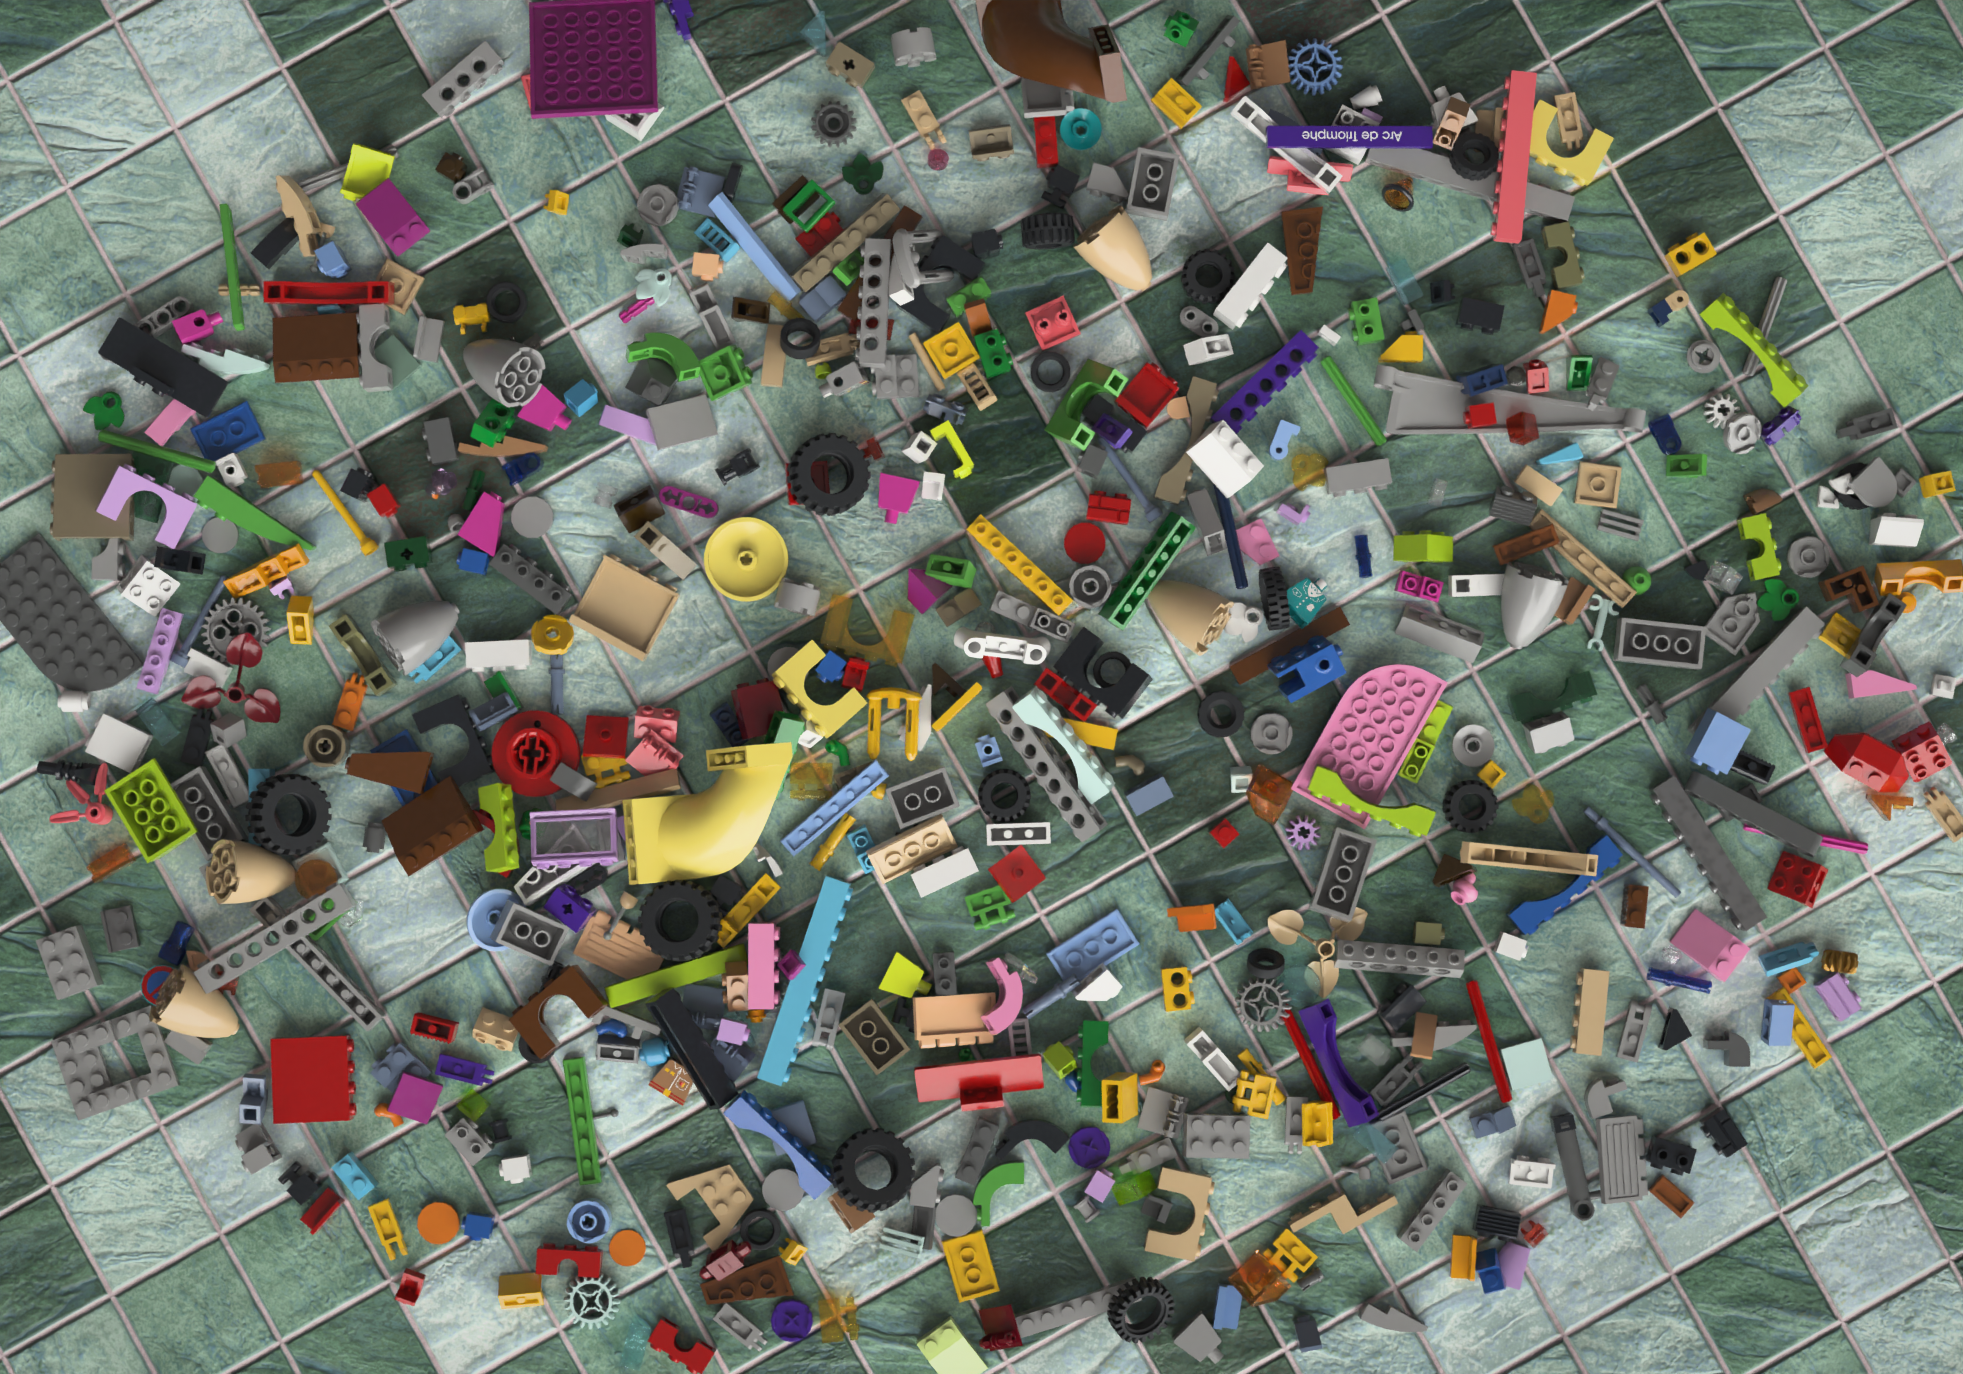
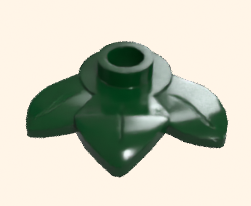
(863, 171)

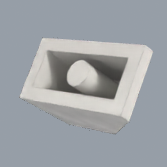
(1208, 349)
(1098, 985)

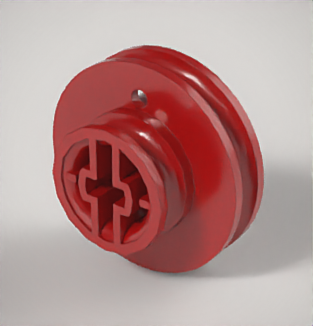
(554, 733)

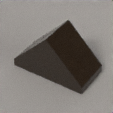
(1451, 870)

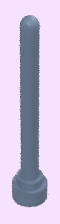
(1151, 511)
(181, 657)

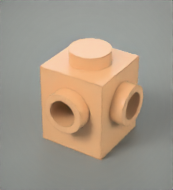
(707, 266)

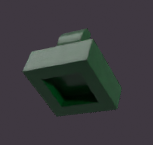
(629, 237)

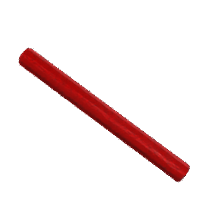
(1489, 1041)
(1309, 1062)

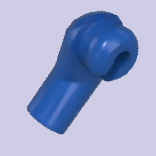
(614, 1026)
(1071, 1081)

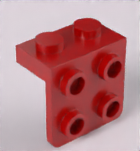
(1922, 751)

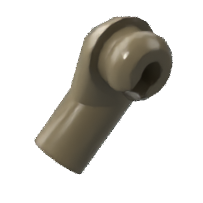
(1131, 761)

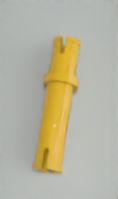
(826, 850)
(1245, 1056)

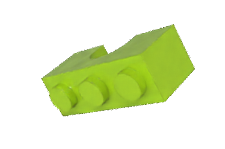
(1758, 529)

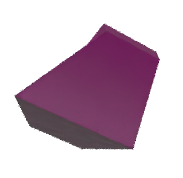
(924, 590)

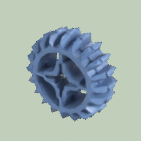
(1323, 66)

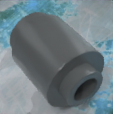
(374, 837)

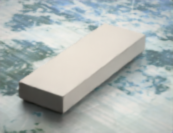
(228, 775)

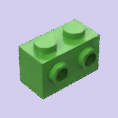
(1366, 321)

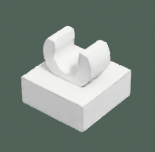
(1943, 686)

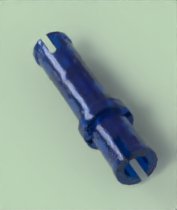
(1670, 978)

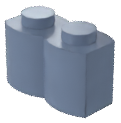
(822, 298)

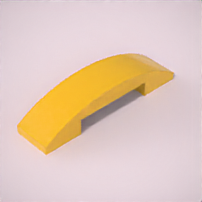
(1093, 734)
(747, 908)

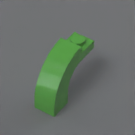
(669, 349)
(1001, 1174)

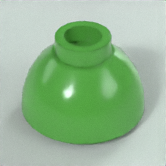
(1638, 579)

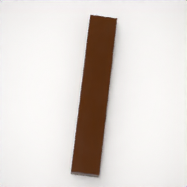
(907, 220)
(1257, 662)

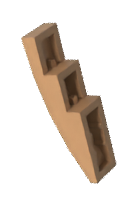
(510, 448)

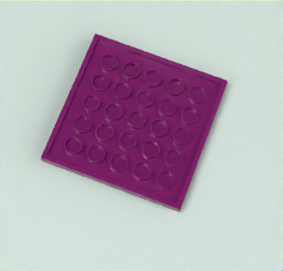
(592, 58)

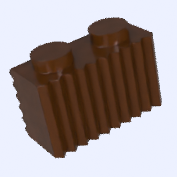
(1634, 906)

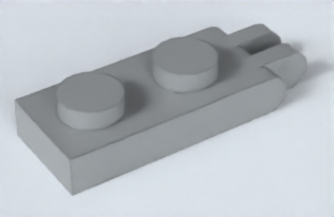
(1293, 1122)
(740, 1327)

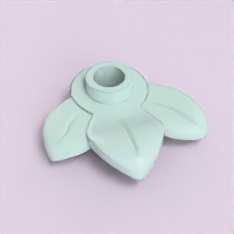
(652, 287)

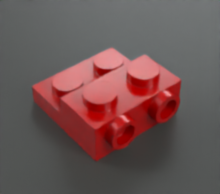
(820, 234)

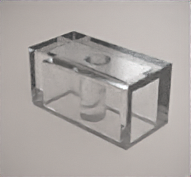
(1437, 492)

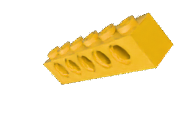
(1019, 565)

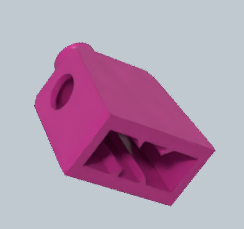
(187, 327)
(545, 411)
(896, 495)

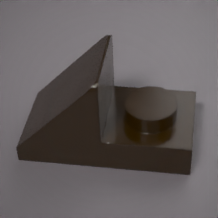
(750, 310)
(940, 678)

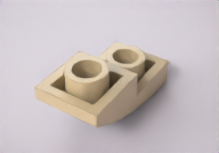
(1538, 485)

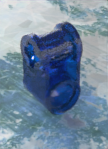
(1665, 432)
(521, 468)

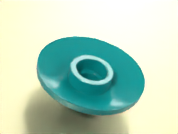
(1080, 118)

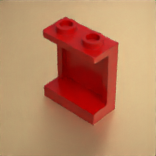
(1147, 394)

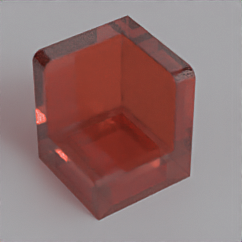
(1522, 428)

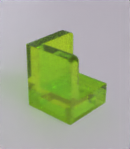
(473, 1105)

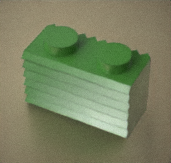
(971, 292)

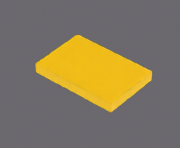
(957, 707)
(970, 1265)

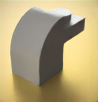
(1597, 1095)

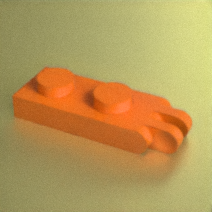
(350, 703)

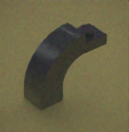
(1035, 1129)

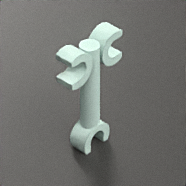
(1605, 607)

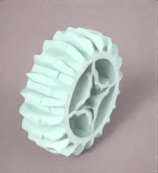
(580, 1314)

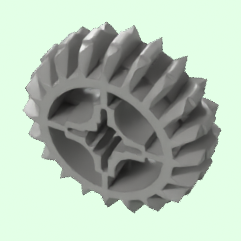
(1261, 1013)

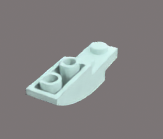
(231, 363)

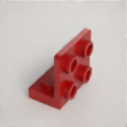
(1797, 879)

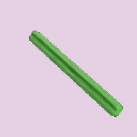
(157, 451)

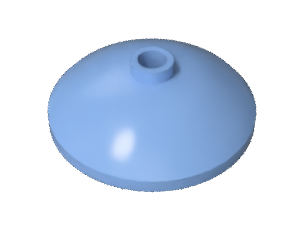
(479, 913)

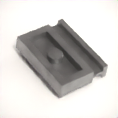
(120, 928)

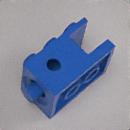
(1313, 665)

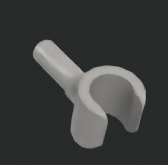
(1364, 1172)

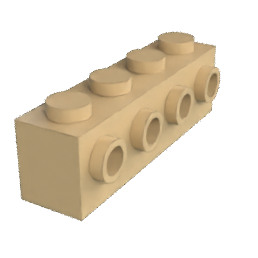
(1590, 1011)

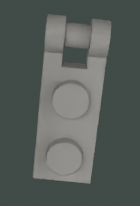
(829, 1018)
(1633, 1031)

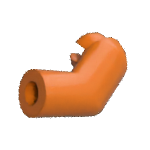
(381, 1110)

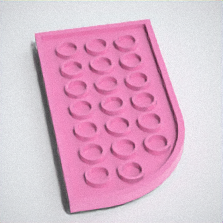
(1372, 733)

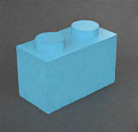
(355, 1175)

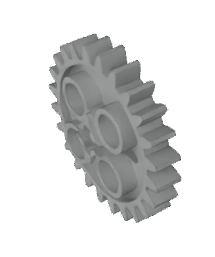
(248, 617)

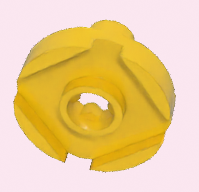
(553, 645)

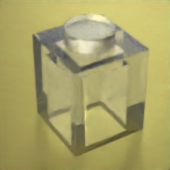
(1723, 577)
(1374, 1050)

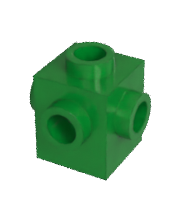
(1180, 28)

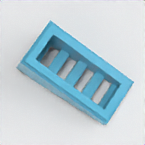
(726, 249)
(1568, 453)

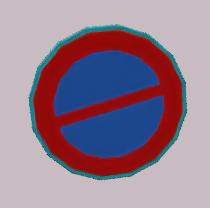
(153, 981)

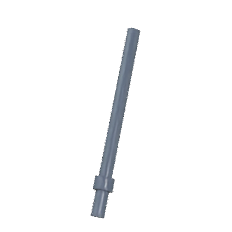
(1602, 824)

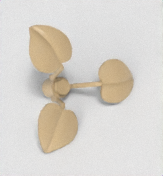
(1286, 927)

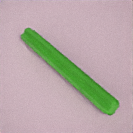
(1353, 401)

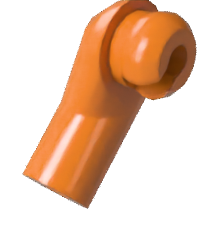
(1155, 1073)

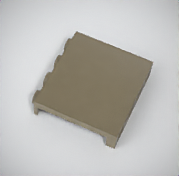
(77, 491)

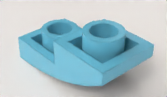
(861, 842)

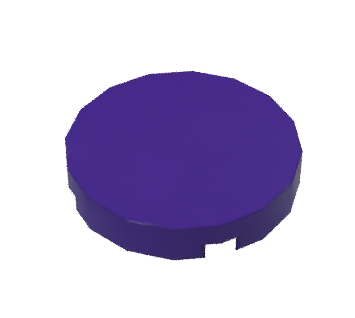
(1089, 1147)
(791, 1320)

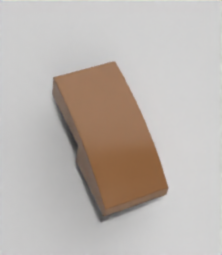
(1423, 1035)

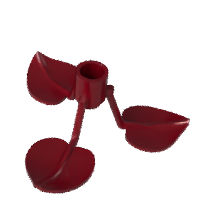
(241, 651)

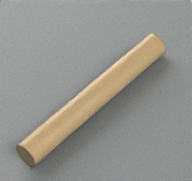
(926, 362)

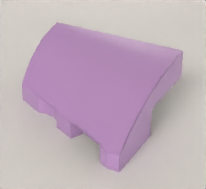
(1513, 1262)

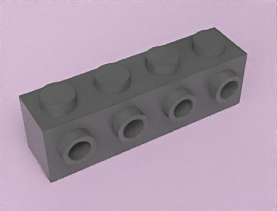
(531, 579)

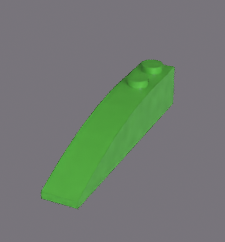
(245, 514)

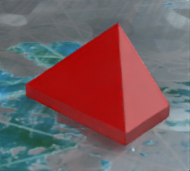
(1235, 80)

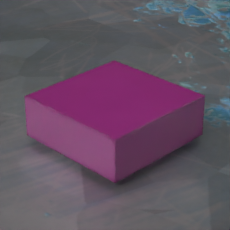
(791, 964)

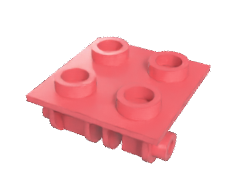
(654, 755)

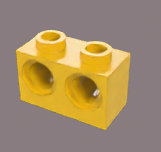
(1692, 258)
(1171, 989)

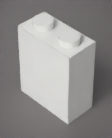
(118, 743)

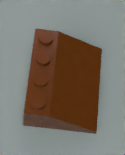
(316, 347)
(431, 826)

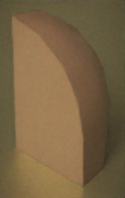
(1761, 499)

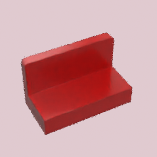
(322, 1210)

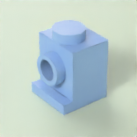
(994, 756)

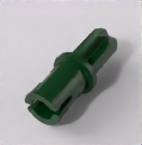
(473, 489)

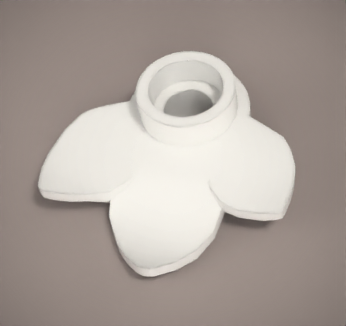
(1240, 622)

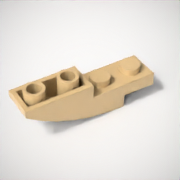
(298, 206)

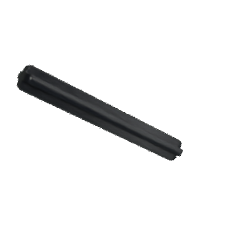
(1423, 1091)

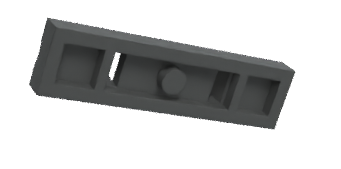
(1218, 37)

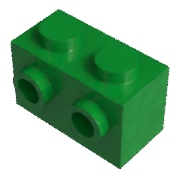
(992, 353)

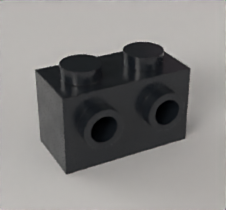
(1670, 1155)

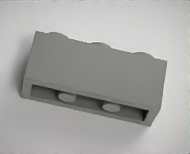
(1358, 477)

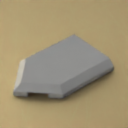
(1733, 621)

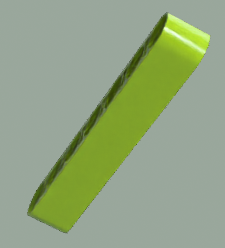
(673, 976)

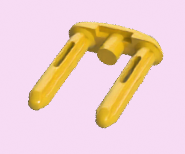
(874, 718)

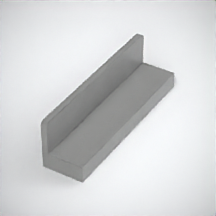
(1440, 633)

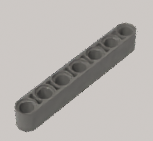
(1753, 814)

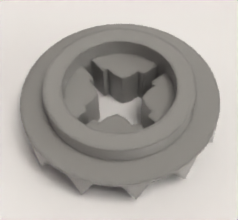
(1713, 355)

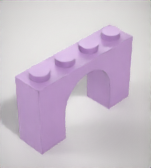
(127, 482)

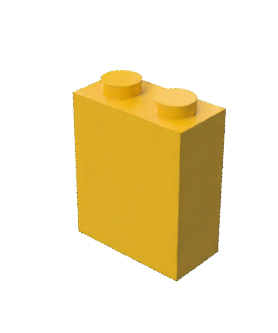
(1119, 1097)

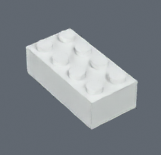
(1251, 284)

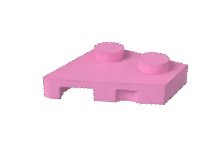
(1256, 542)

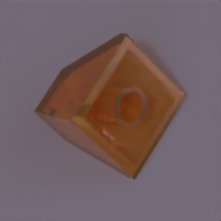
(1268, 794)
(1259, 1281)

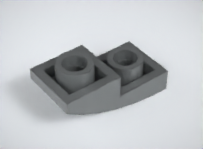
(573, 781)

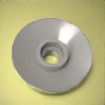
(1484, 745)

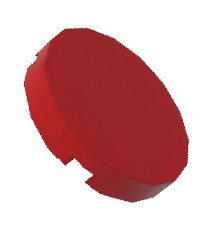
(1084, 543)

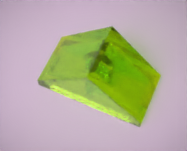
(1134, 1188)

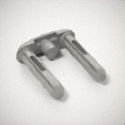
(906, 259)

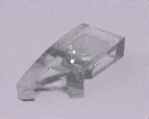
(1025, 972)

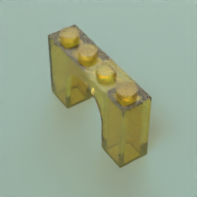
(837, 635)

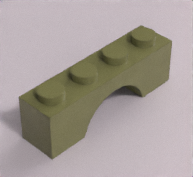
(364, 655)

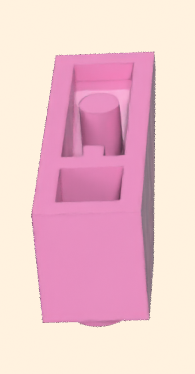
(1875, 683)

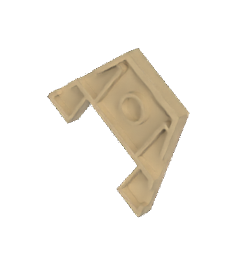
(722, 1193)

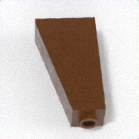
(395, 769)

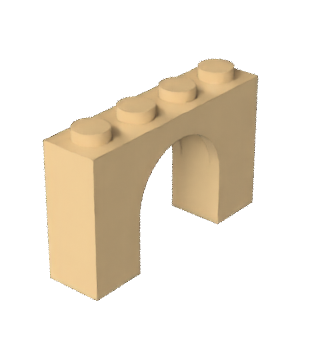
(1184, 1242)

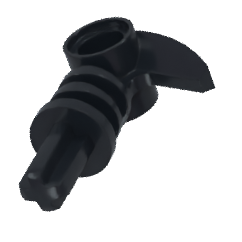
(85, 773)

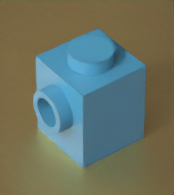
(581, 397)

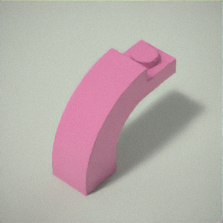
(1009, 997)

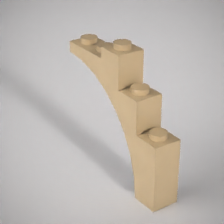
(1528, 858)

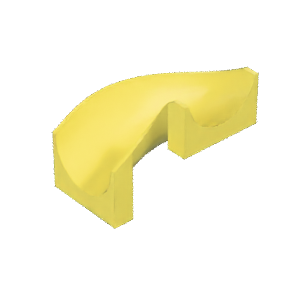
(710, 829)

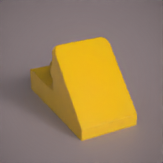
(1937, 484)

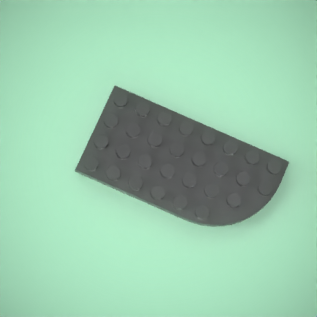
(61, 622)

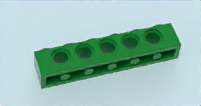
(1147, 570)

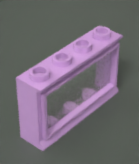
(574, 837)

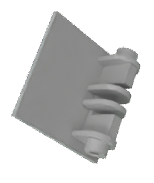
(1163, 1112)

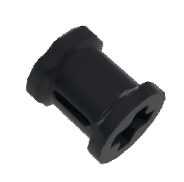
(500, 1130)

